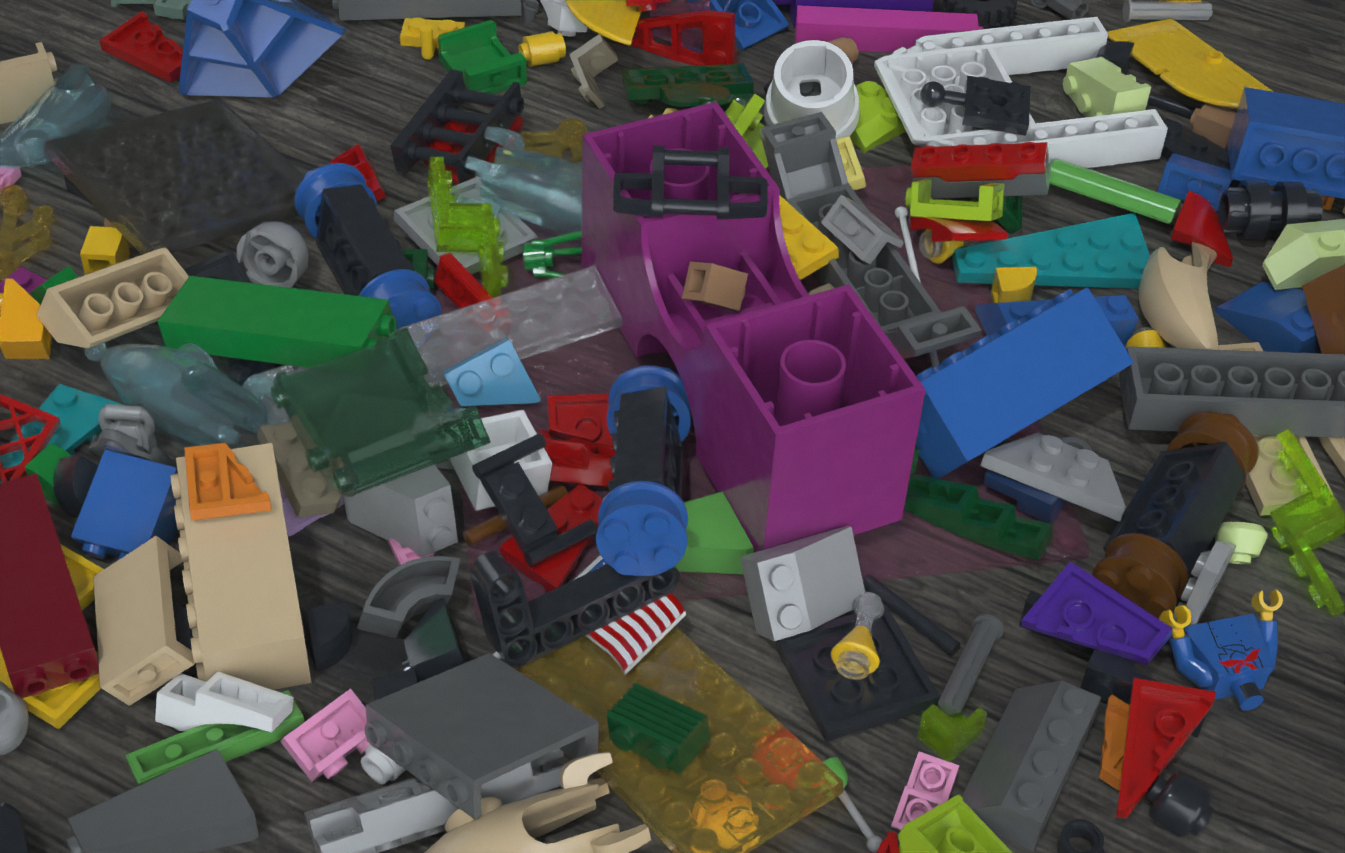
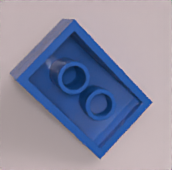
(753, 19)
(1273, 318)

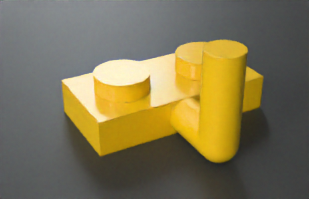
(425, 33)

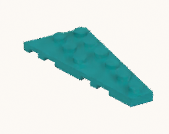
(1080, 255)

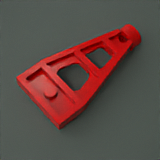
(717, 32)

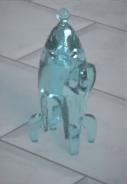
(529, 184)
(184, 405)

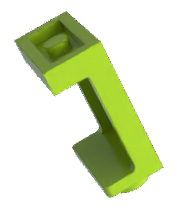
(987, 209)

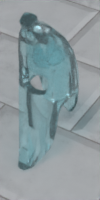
(62, 110)

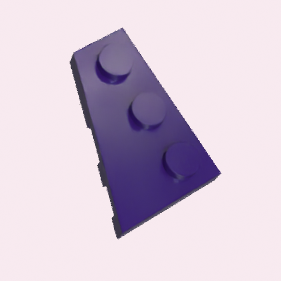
(1097, 617)

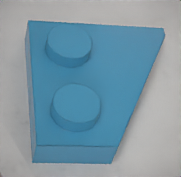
(491, 378)

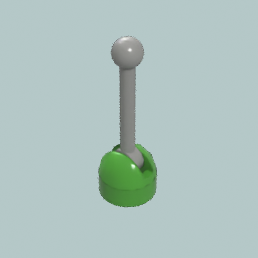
(873, 841)

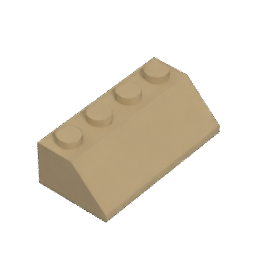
(112, 299)

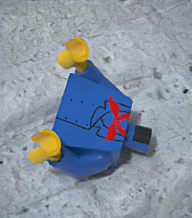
(1229, 653)

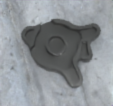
(125, 444)

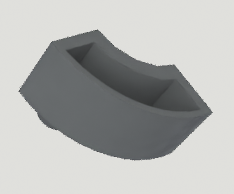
(407, 593)

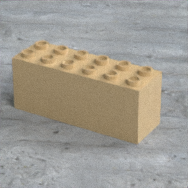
(242, 585)

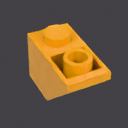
(20, 328)

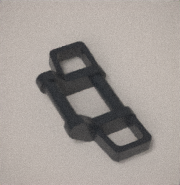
(724, 184)

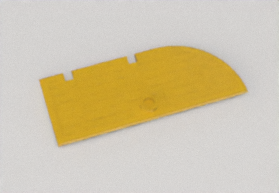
(607, 18)
(1187, 62)

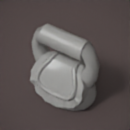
(138, 430)

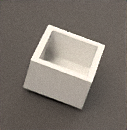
(503, 433)

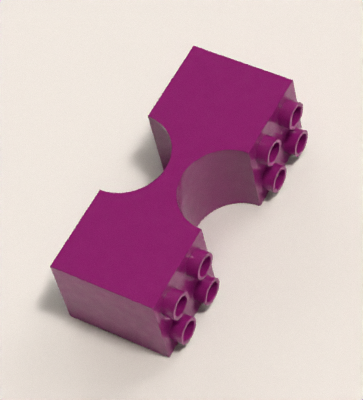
(794, 395)

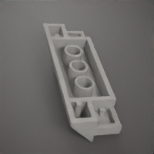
(416, 811)

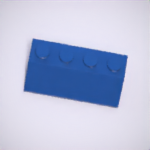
(1116, 309)

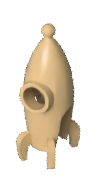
(518, 823)

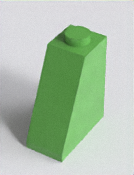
(713, 537)

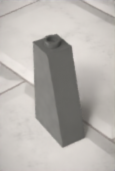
(177, 812)

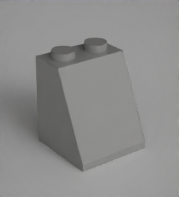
(408, 510)

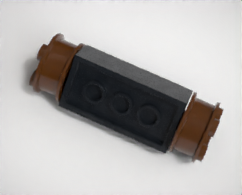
(1177, 511)

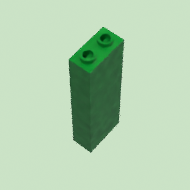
(273, 322)

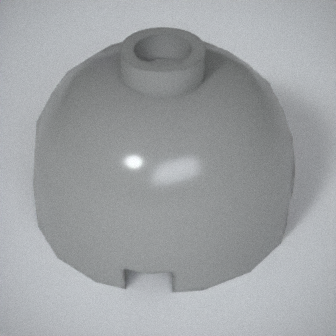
(273, 254)

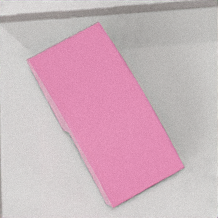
(926, 788)

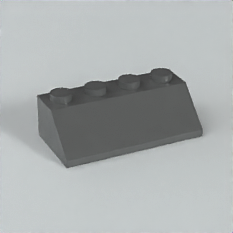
(1030, 759)

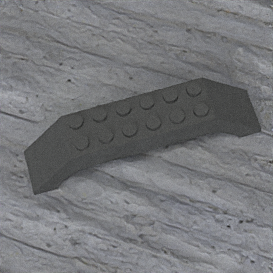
(811, 178)

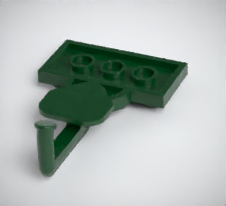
(687, 84)

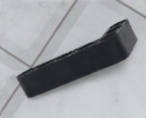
(532, 629)

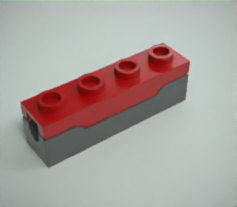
(964, 168)

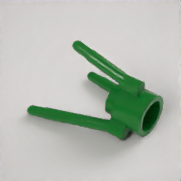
(540, 254)

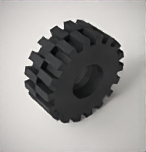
(989, 12)

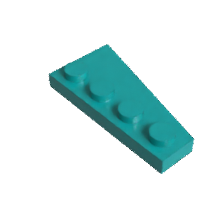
(78, 419)

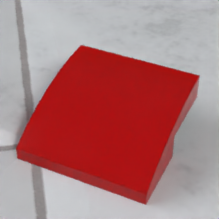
(958, 229)

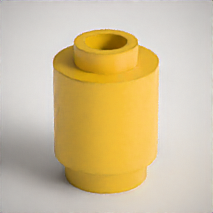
(543, 48)

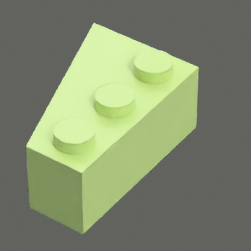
(1102, 89)

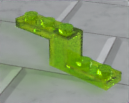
(466, 227)
(1308, 523)

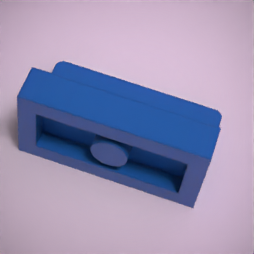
(1197, 176)

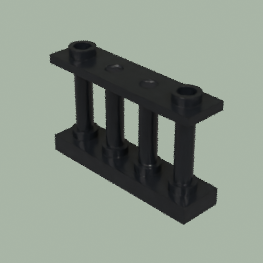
(441, 109)

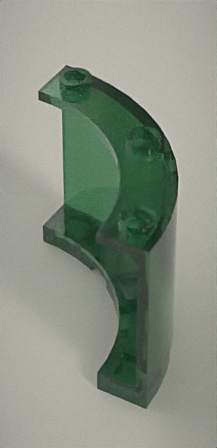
(375, 416)

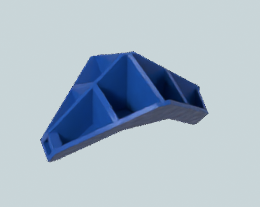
(251, 46)

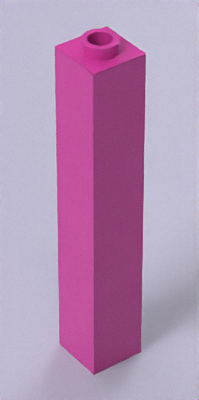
(877, 28)

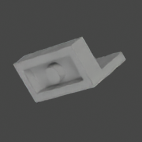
(859, 229)

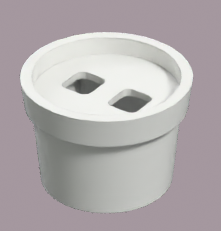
(818, 63)

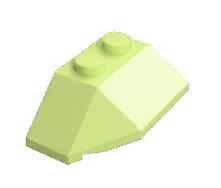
(1305, 253)

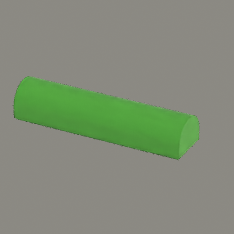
(1114, 191)
(194, 743)

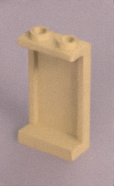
(24, 82)
(138, 623)

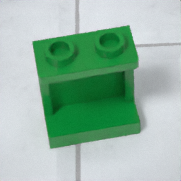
(481, 58)

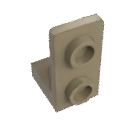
(588, 62)

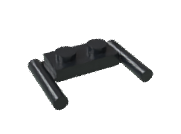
(522, 506)

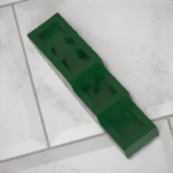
(984, 521)

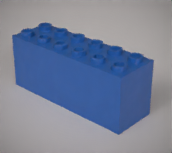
(1289, 141)
(1015, 379)

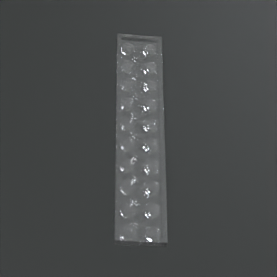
(531, 317)

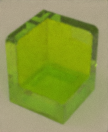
(948, 734)

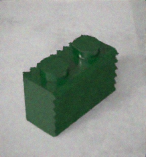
(657, 728)

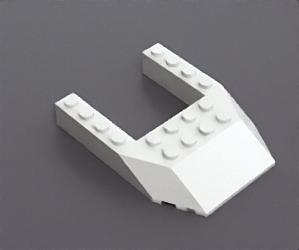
(1007, 52)

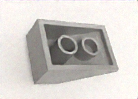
(802, 583)

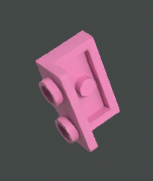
(329, 737)

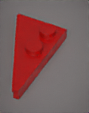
(1157, 727)

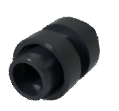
(1255, 209)

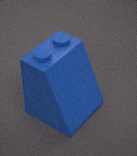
(126, 506)

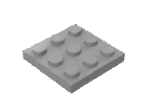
(417, 223)

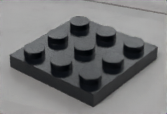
(850, 705)

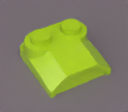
(877, 117)
(949, 829)

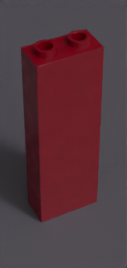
(40, 613)

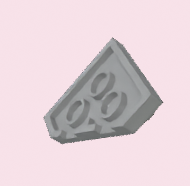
(1207, 575)

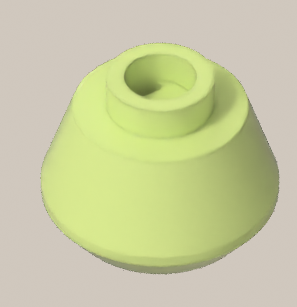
(1246, 536)

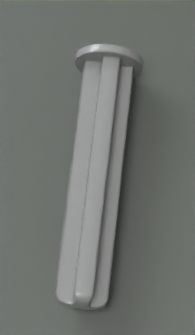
(1166, 10)

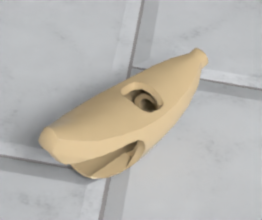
(1177, 298)

